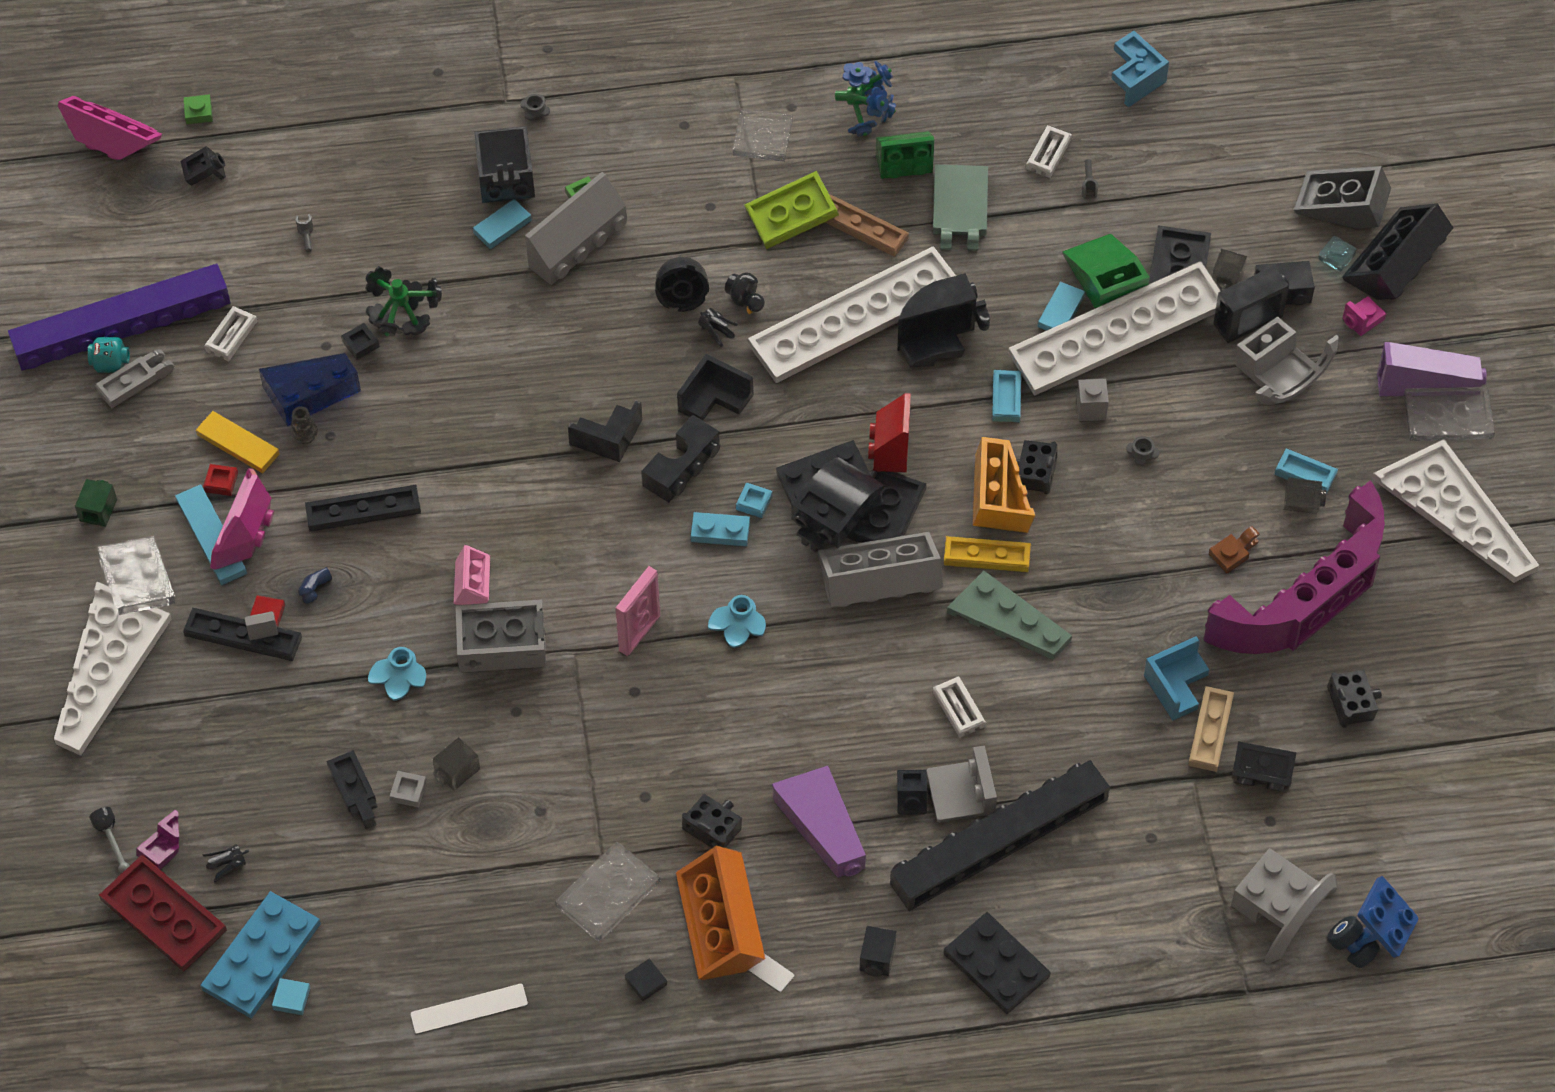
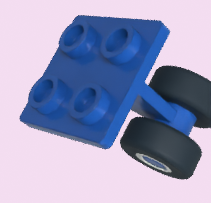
(1385, 918)

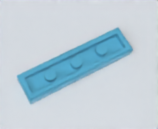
(206, 529)

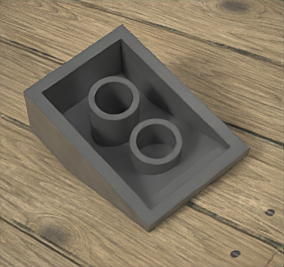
(1345, 196)

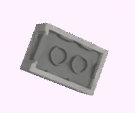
(500, 636)

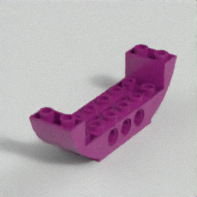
(1314, 596)

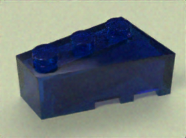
(310, 384)

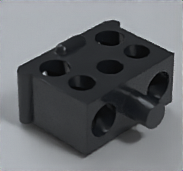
(1037, 465)
(1353, 697)
(712, 823)

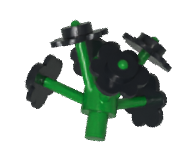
(401, 295)

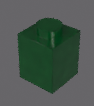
(96, 502)

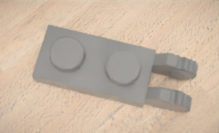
(134, 377)

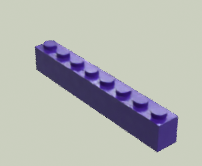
(119, 316)

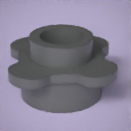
(534, 106)
(1142, 443)

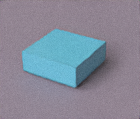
(754, 500)
(291, 996)

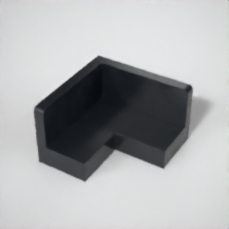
(713, 384)
(608, 440)

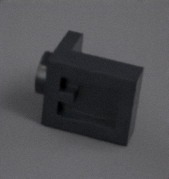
(201, 165)
(912, 792)

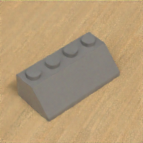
(575, 229)
(881, 569)

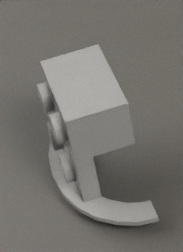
(1276, 363)
(1282, 896)

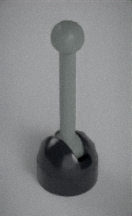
(104, 820)

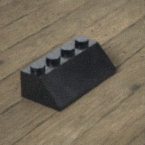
(1399, 251)

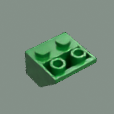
(905, 154)

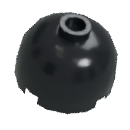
(681, 284)

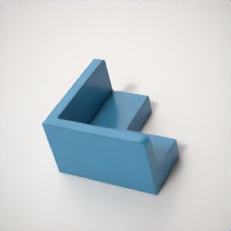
(1144, 68)
(1172, 672)

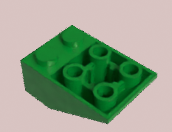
(1106, 269)

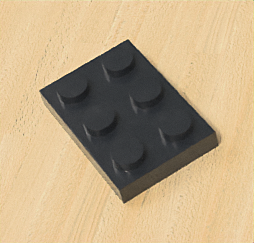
(996, 962)

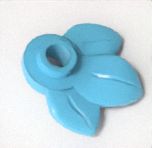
(735, 624)
(398, 677)

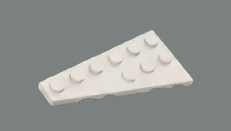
(1451, 499)
(104, 665)

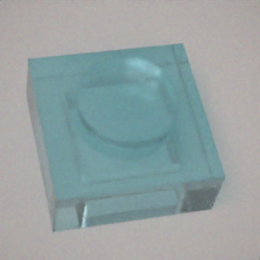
(1337, 253)

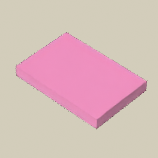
(638, 611)

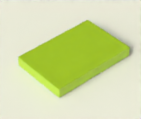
(791, 210)

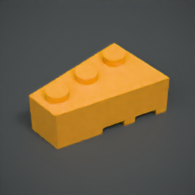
(998, 490)

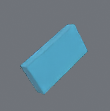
(502, 224)
(1061, 306)
(1006, 396)
(1302, 467)

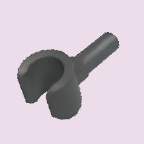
(1089, 182)
(305, 229)

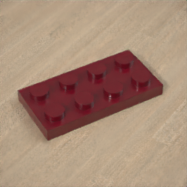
(163, 912)

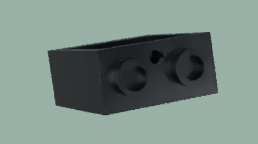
(1250, 304)

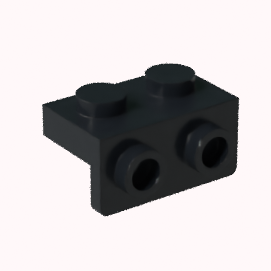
(1263, 765)

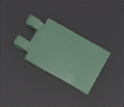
(960, 203)

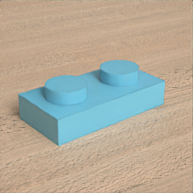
(720, 529)

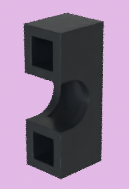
(670, 476)

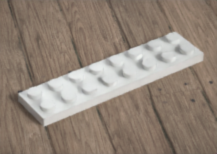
(845, 316)
(1116, 328)

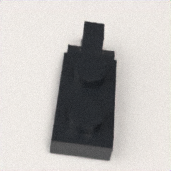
(354, 787)

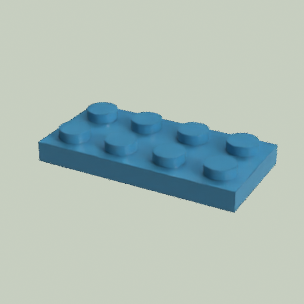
(260, 954)

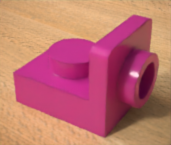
(1363, 315)

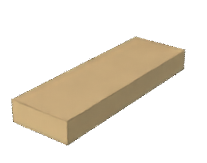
(1211, 729)

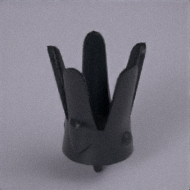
(713, 320)
(230, 856)

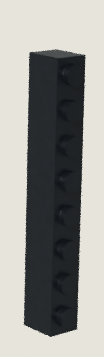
(999, 834)

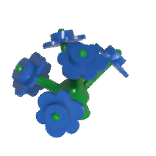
(865, 82)

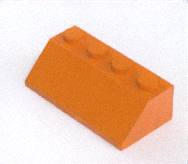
(720, 914)

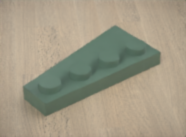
(1001, 610)

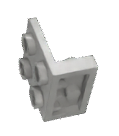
(963, 788)

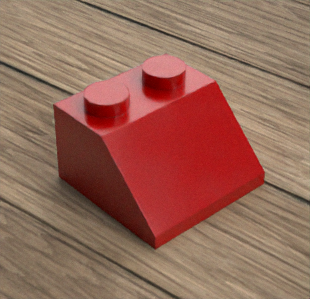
(891, 436)

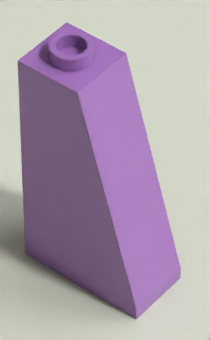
(1420, 367)
(821, 817)

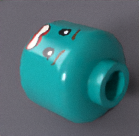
(108, 354)

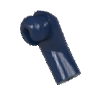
(310, 583)

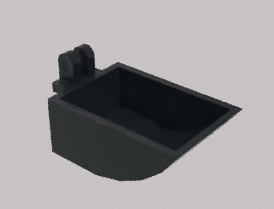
(504, 164)
(943, 307)
(833, 503)

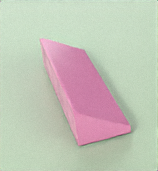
(471, 577)

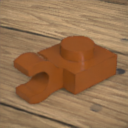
(1232, 552)

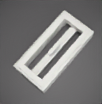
(1042, 167)
(238, 338)
(968, 725)

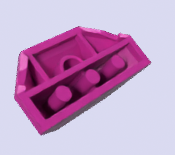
(106, 129)
(244, 523)

